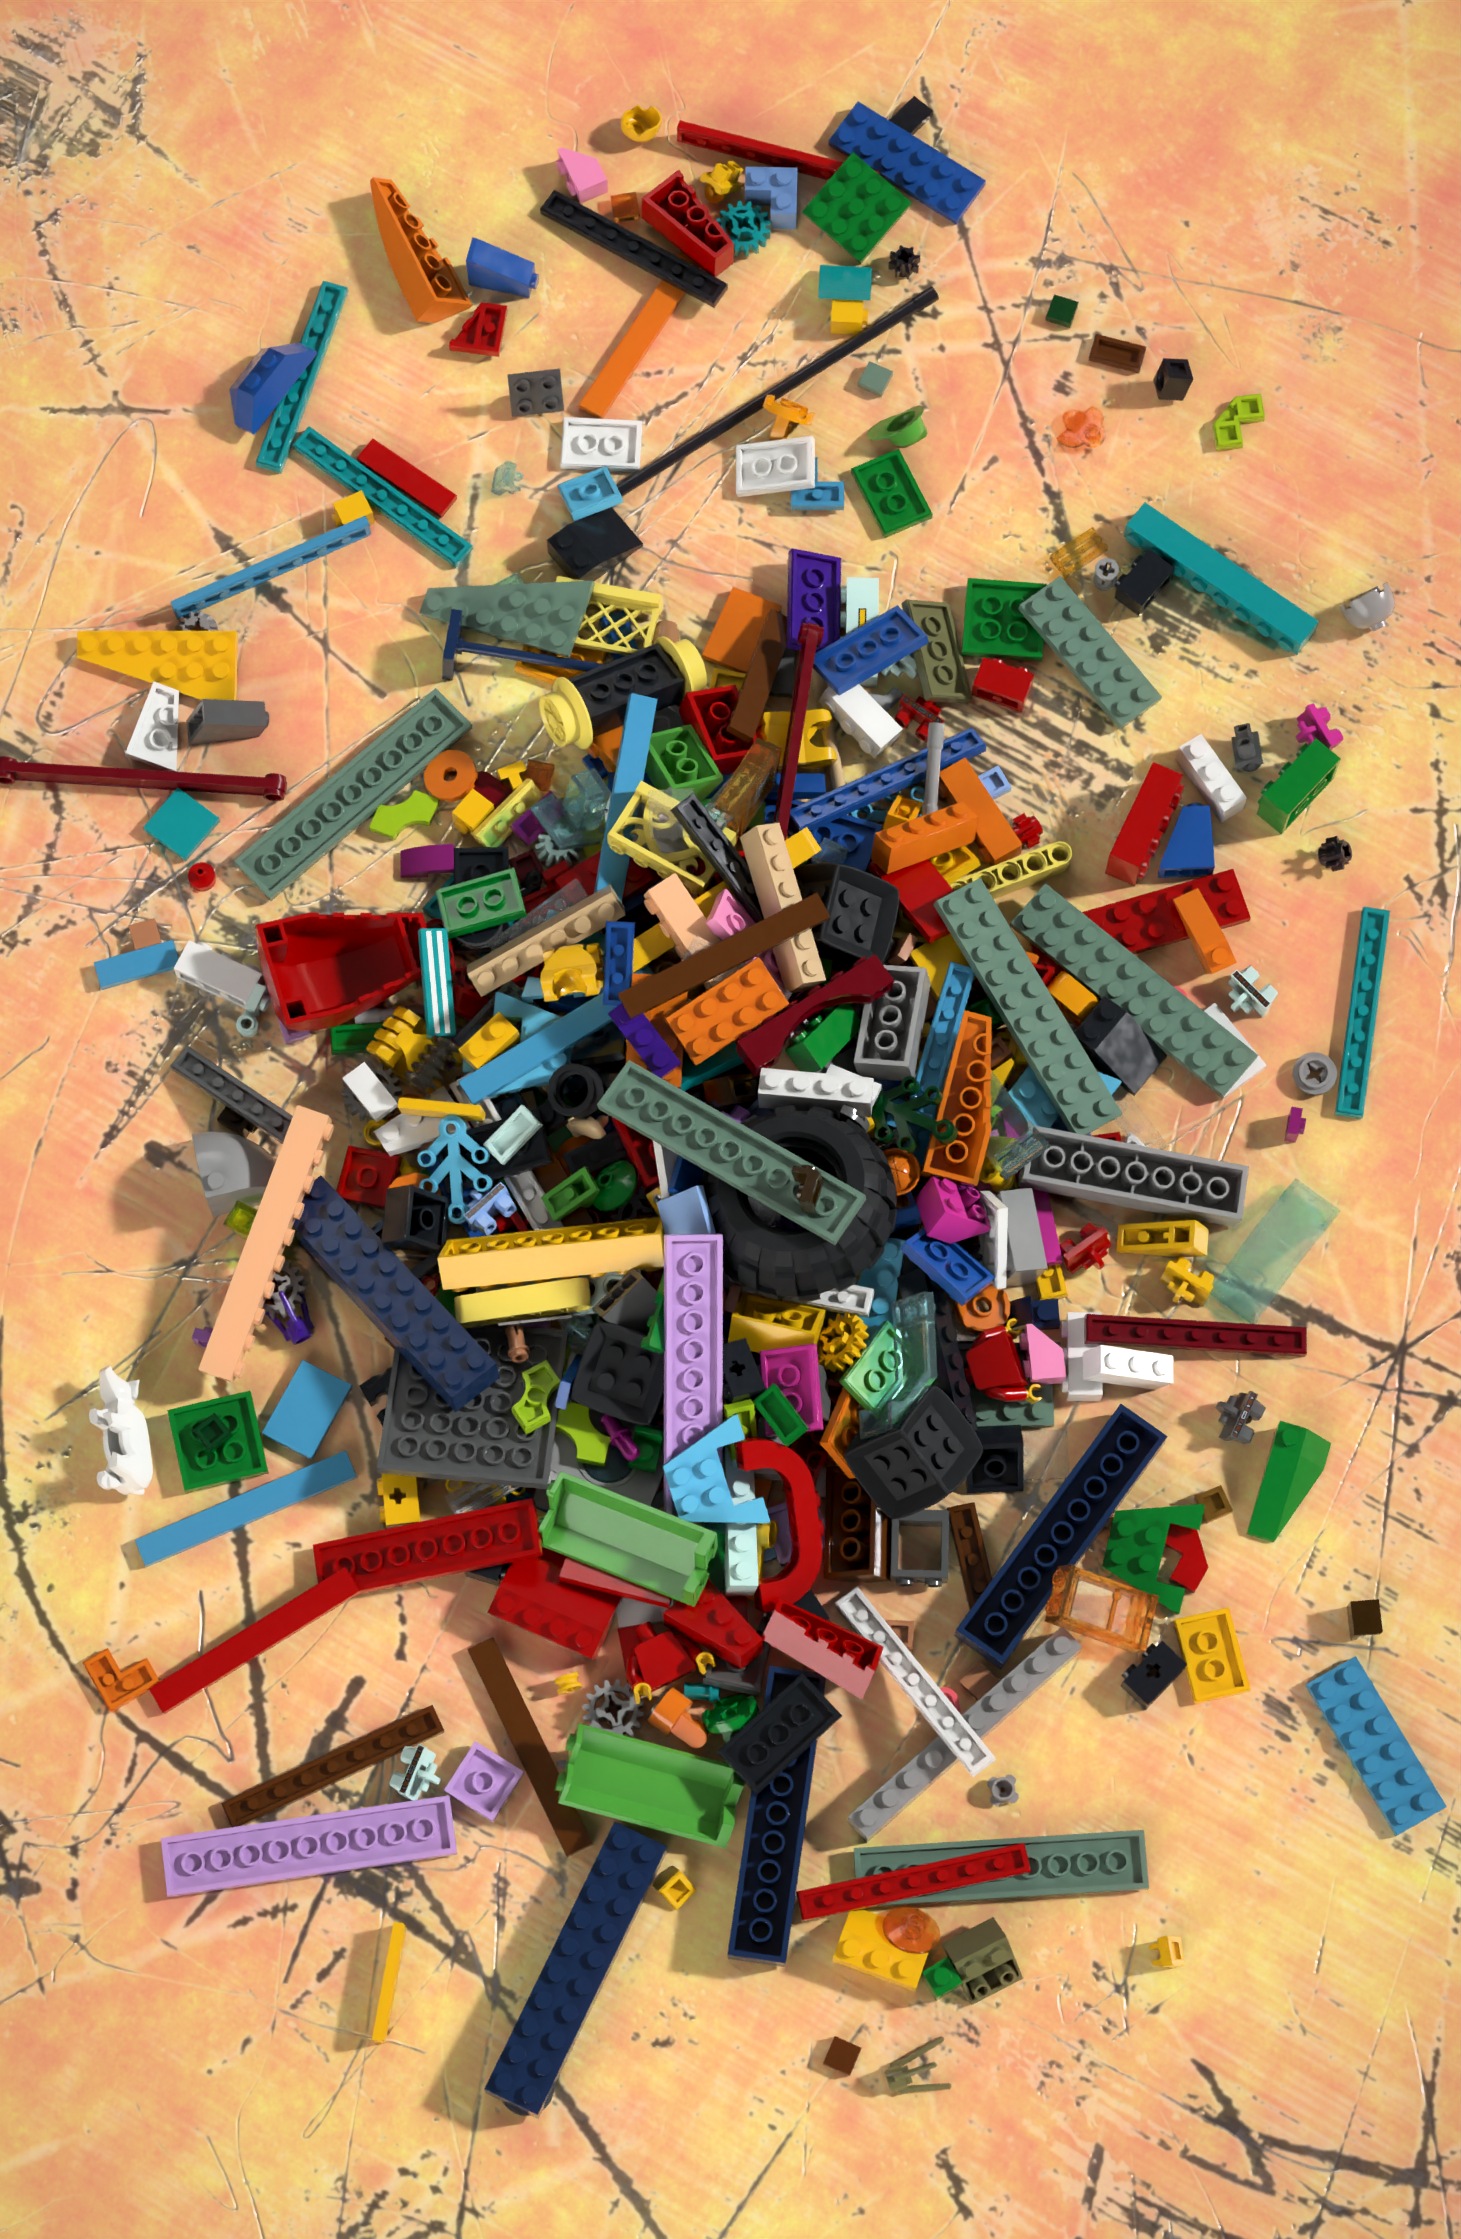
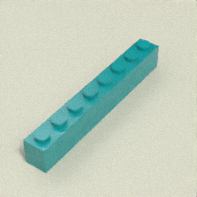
(1221, 579)

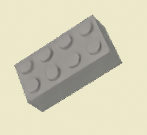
(894, 1027)

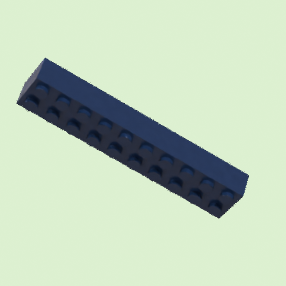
(393, 1297)
(1060, 1535)
(773, 1850)
(576, 1970)

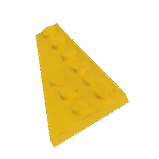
(189, 661)

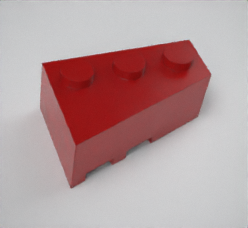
(716, 1627)

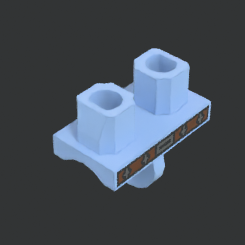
(486, 1206)

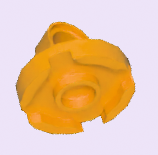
(787, 413)

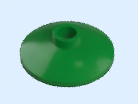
(616, 1185)

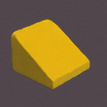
(674, 1887)

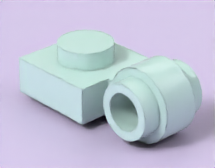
(257, 1002)

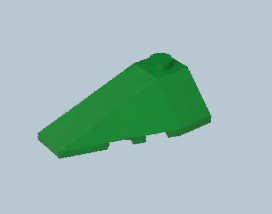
(1290, 1472)

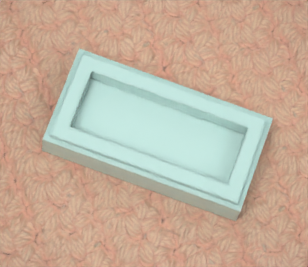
(512, 1134)

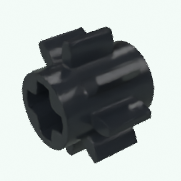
(897, 261)
(1335, 853)

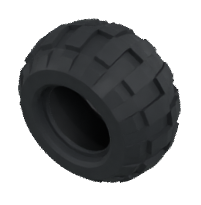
(799, 1261)

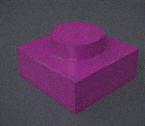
(1295, 1124)

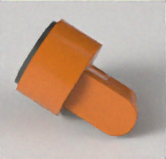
(672, 1716)

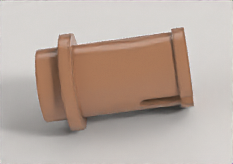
(518, 1349)

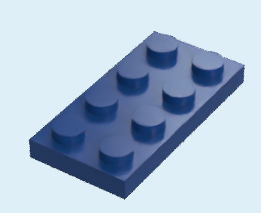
(869, 650)

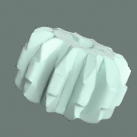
(552, 856)

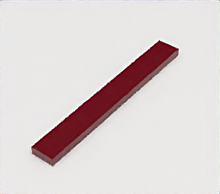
(1195, 1335)

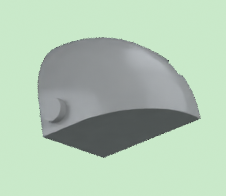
(231, 1169)

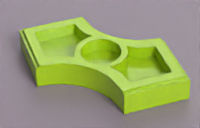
(416, 810)
(532, 1408)
(590, 1444)

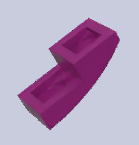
(426, 860)

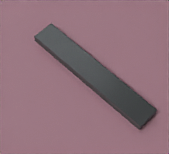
(233, 1093)

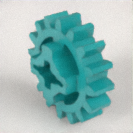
(742, 226)

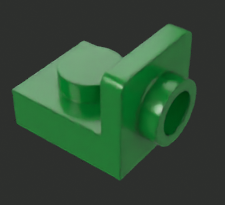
(649, 1443)

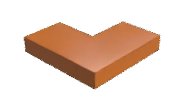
(119, 1687)

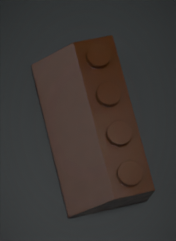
(857, 1530)

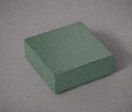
(875, 379)

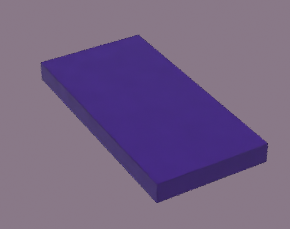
(813, 595)

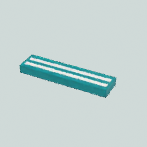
(437, 982)

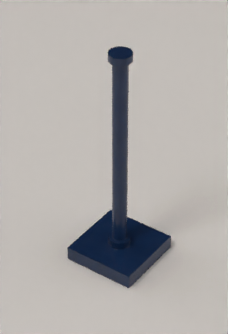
(456, 645)

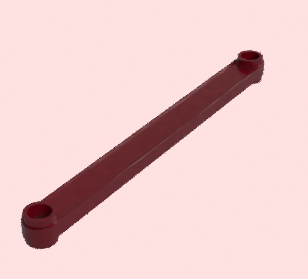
(810, 637)
(271, 787)

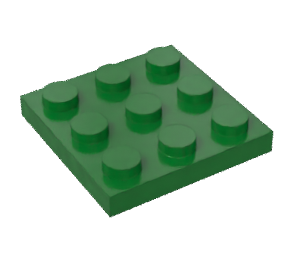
(857, 208)
(996, 625)
(235, 1459)

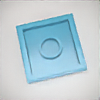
(590, 493)

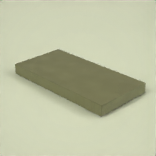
(939, 661)

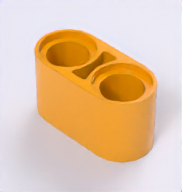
(1072, 997)

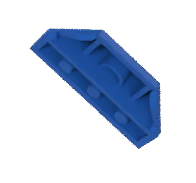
(267, 382)

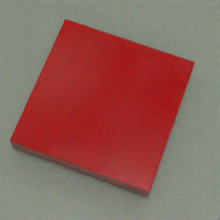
(367, 1176)

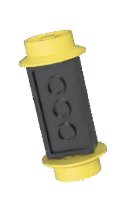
(599, 698)

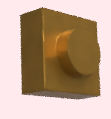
(1215, 1504)

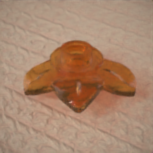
(1080, 427)

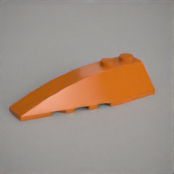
(420, 271)
(965, 1104)

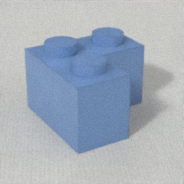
(776, 189)

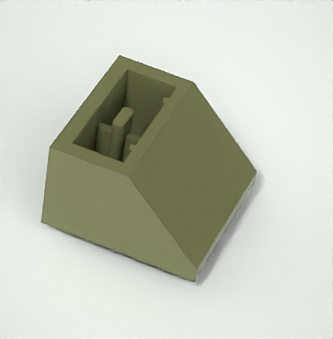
(983, 1960)

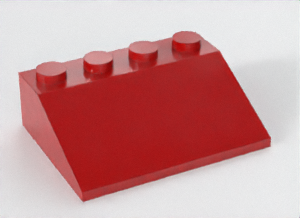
(554, 1609)

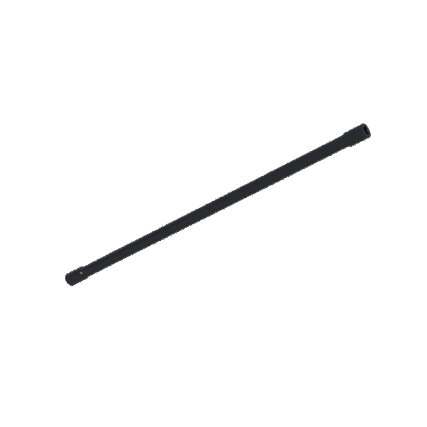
(915, 305)

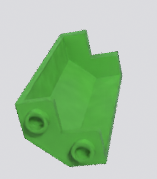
(627, 1538)
(649, 1785)

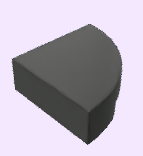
(848, 1112)

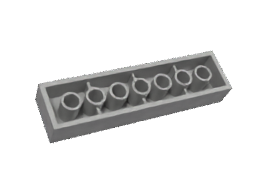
(1138, 1177)

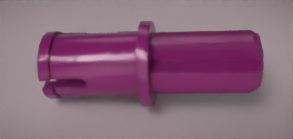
(620, 1437)

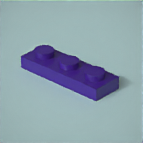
(646, 1042)

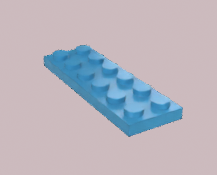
(1376, 1746)

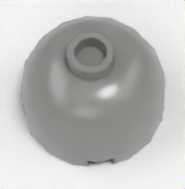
(1370, 608)

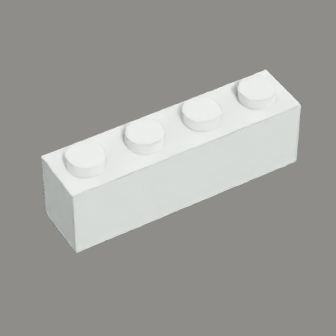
(815, 1089)

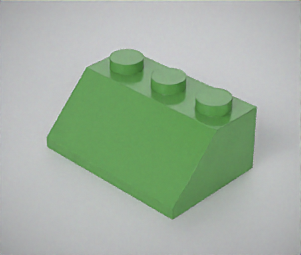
(681, 762)

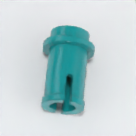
(700, 1691)

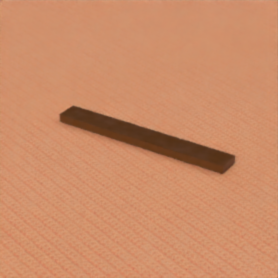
(723, 956)
(528, 1745)
(332, 1767)

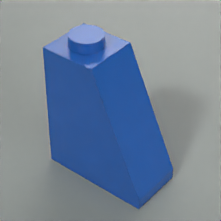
(499, 270)
(1190, 846)

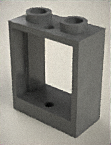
(931, 1578)

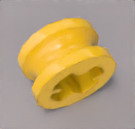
(568, 1683)

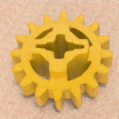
(841, 1341)

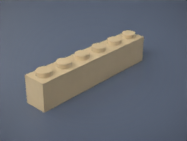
(776, 891)
(560, 930)

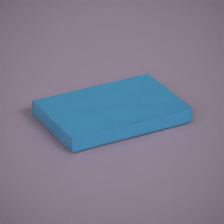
(307, 1410)

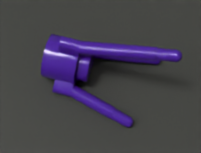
(297, 1329)

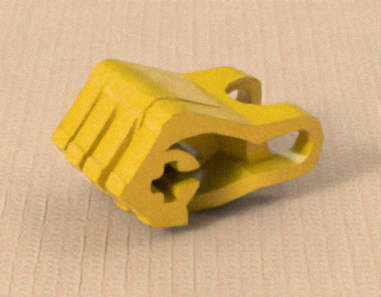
(774, 729)
(572, 971)
(402, 1043)

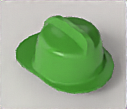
(902, 428)

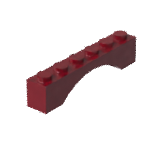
(860, 985)

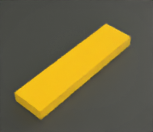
(389, 1982)

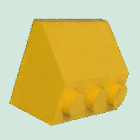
(775, 1323)
(868, 1951)

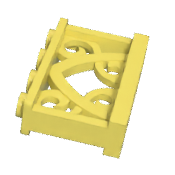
(653, 857)

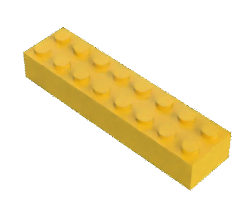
(552, 1254)

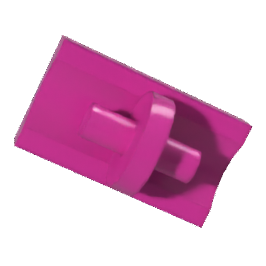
(1313, 726)

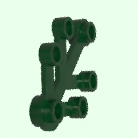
(905, 1113)

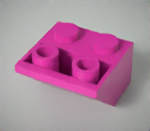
(951, 1210)

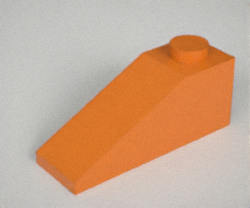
(1204, 932)

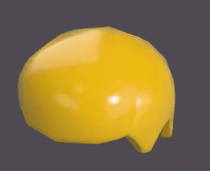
(641, 123)

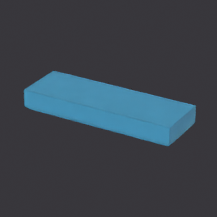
(136, 964)

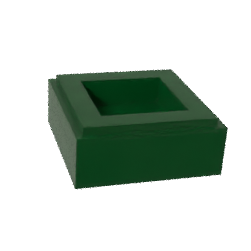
(1062, 311)
(212, 1432)

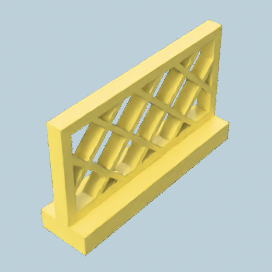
(624, 599)

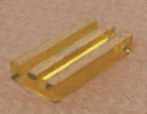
(1096, 540)

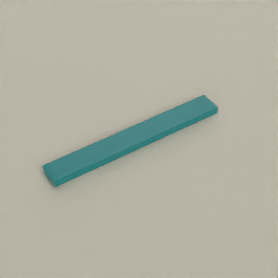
(292, 406)
(383, 497)
(1362, 1013)

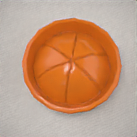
(904, 1169)

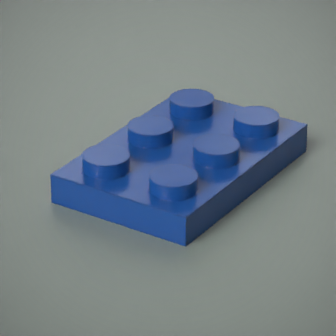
(948, 1266)

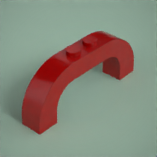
(804, 1523)

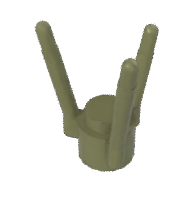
(900, 2076)

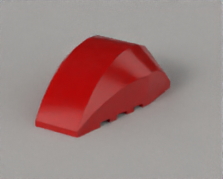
(336, 964)

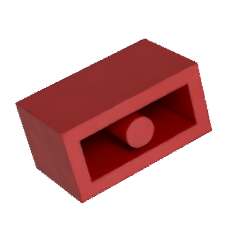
(1002, 684)

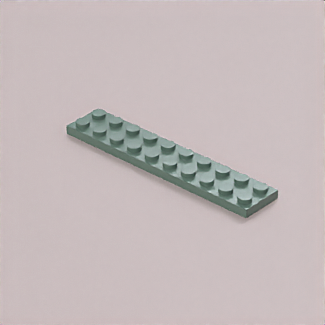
(352, 794)
(1151, 1001)
(1027, 1008)
(727, 1150)
(1056, 1862)

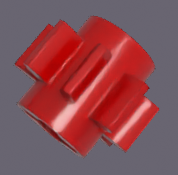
(1027, 830)

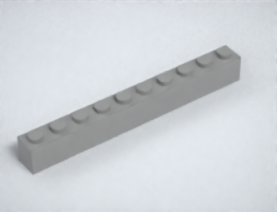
(982, 1718)

